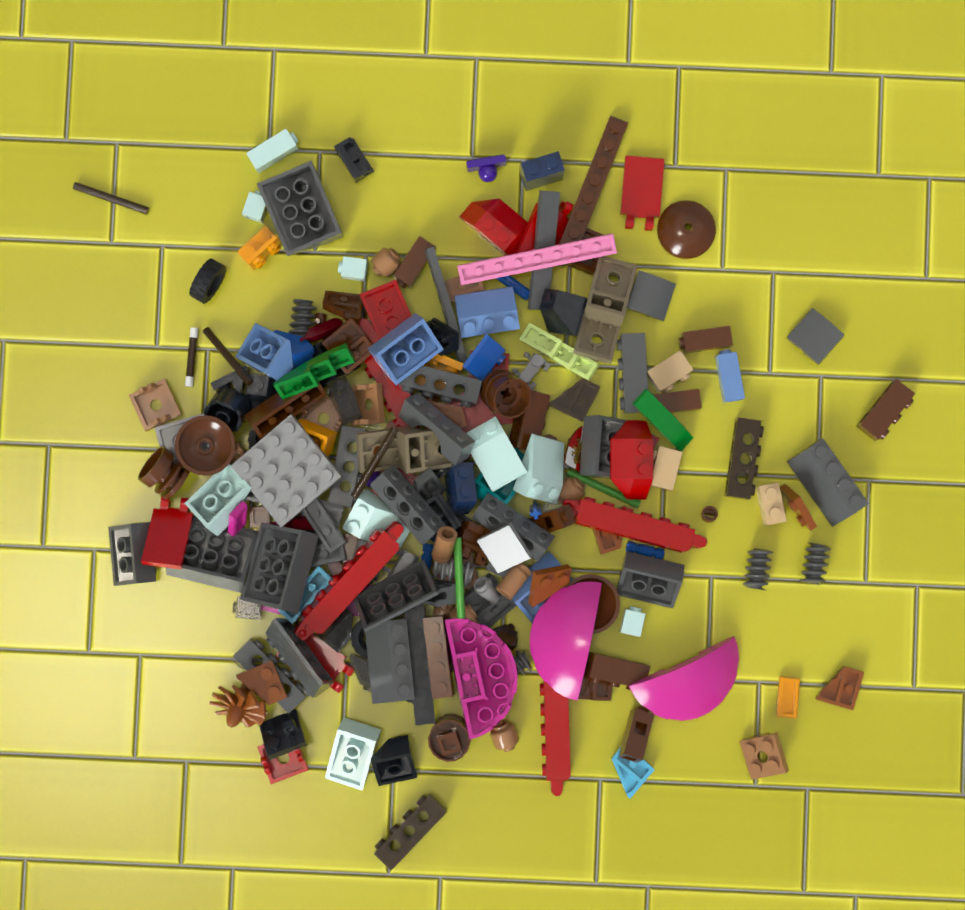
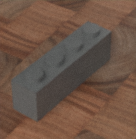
(633, 369)

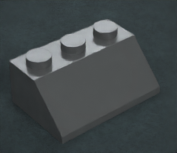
(596, 445)
(126, 550)
(650, 579)

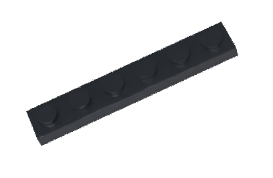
(423, 701)

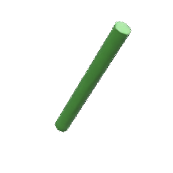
(603, 488)
(459, 578)

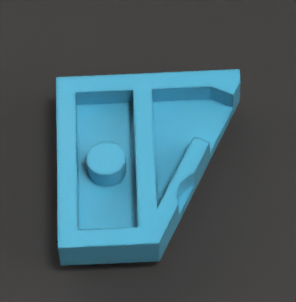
(631, 773)

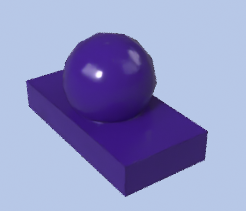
(486, 166)

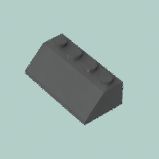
(827, 482)
(389, 662)

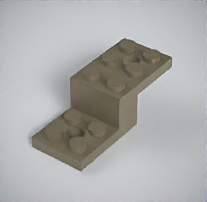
(605, 309)
(410, 450)

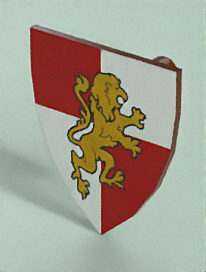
(572, 456)

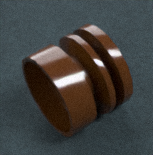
(505, 393)
(164, 472)
(446, 724)

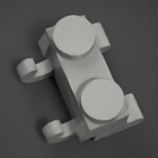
(532, 368)
(404, 561)

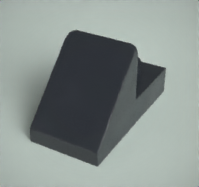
(231, 378)

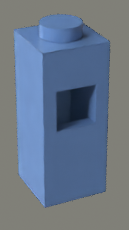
(729, 376)

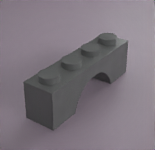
(454, 442)

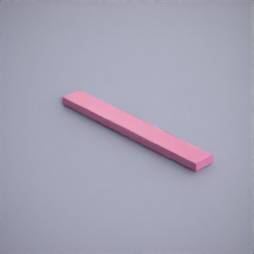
(537, 259)

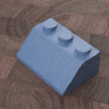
(487, 312)
(405, 348)
(266, 352)
(522, 596)

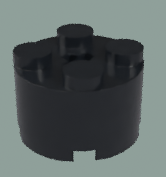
(229, 407)

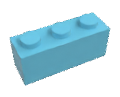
(315, 582)

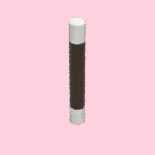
(191, 357)

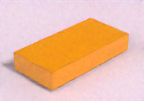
(788, 697)

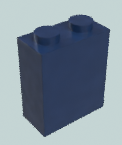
(542, 171)
(461, 488)

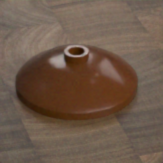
(677, 239)
(201, 430)
(608, 601)

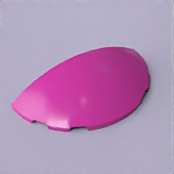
(563, 636)
(482, 673)
(691, 686)

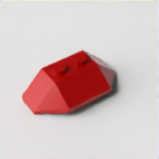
(496, 224)
(632, 459)

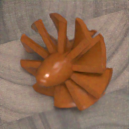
(240, 706)

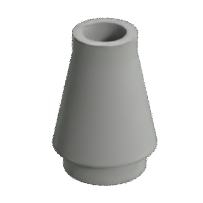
(485, 588)

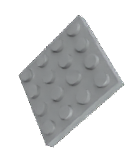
(286, 470)

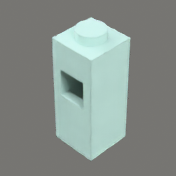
(273, 150)

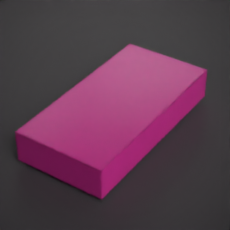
(237, 519)

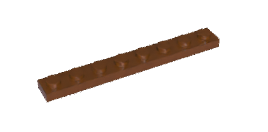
(594, 180)

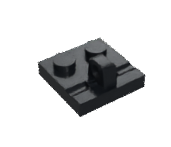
(282, 734)

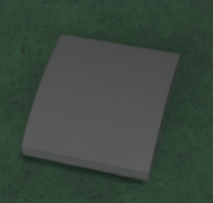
(651, 295)
(815, 336)
(488, 613)

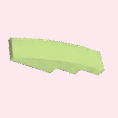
(558, 351)

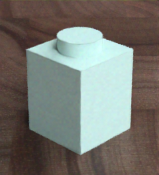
(255, 207)
(353, 268)
(632, 621)

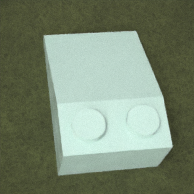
(495, 454)
(544, 470)
(218, 499)
(371, 514)
(352, 753)

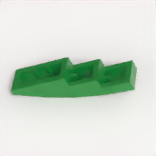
(311, 372)
(662, 420)

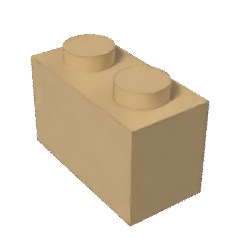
(670, 371)
(665, 467)
(771, 504)

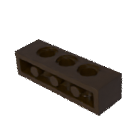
(738, 447)
(391, 856)

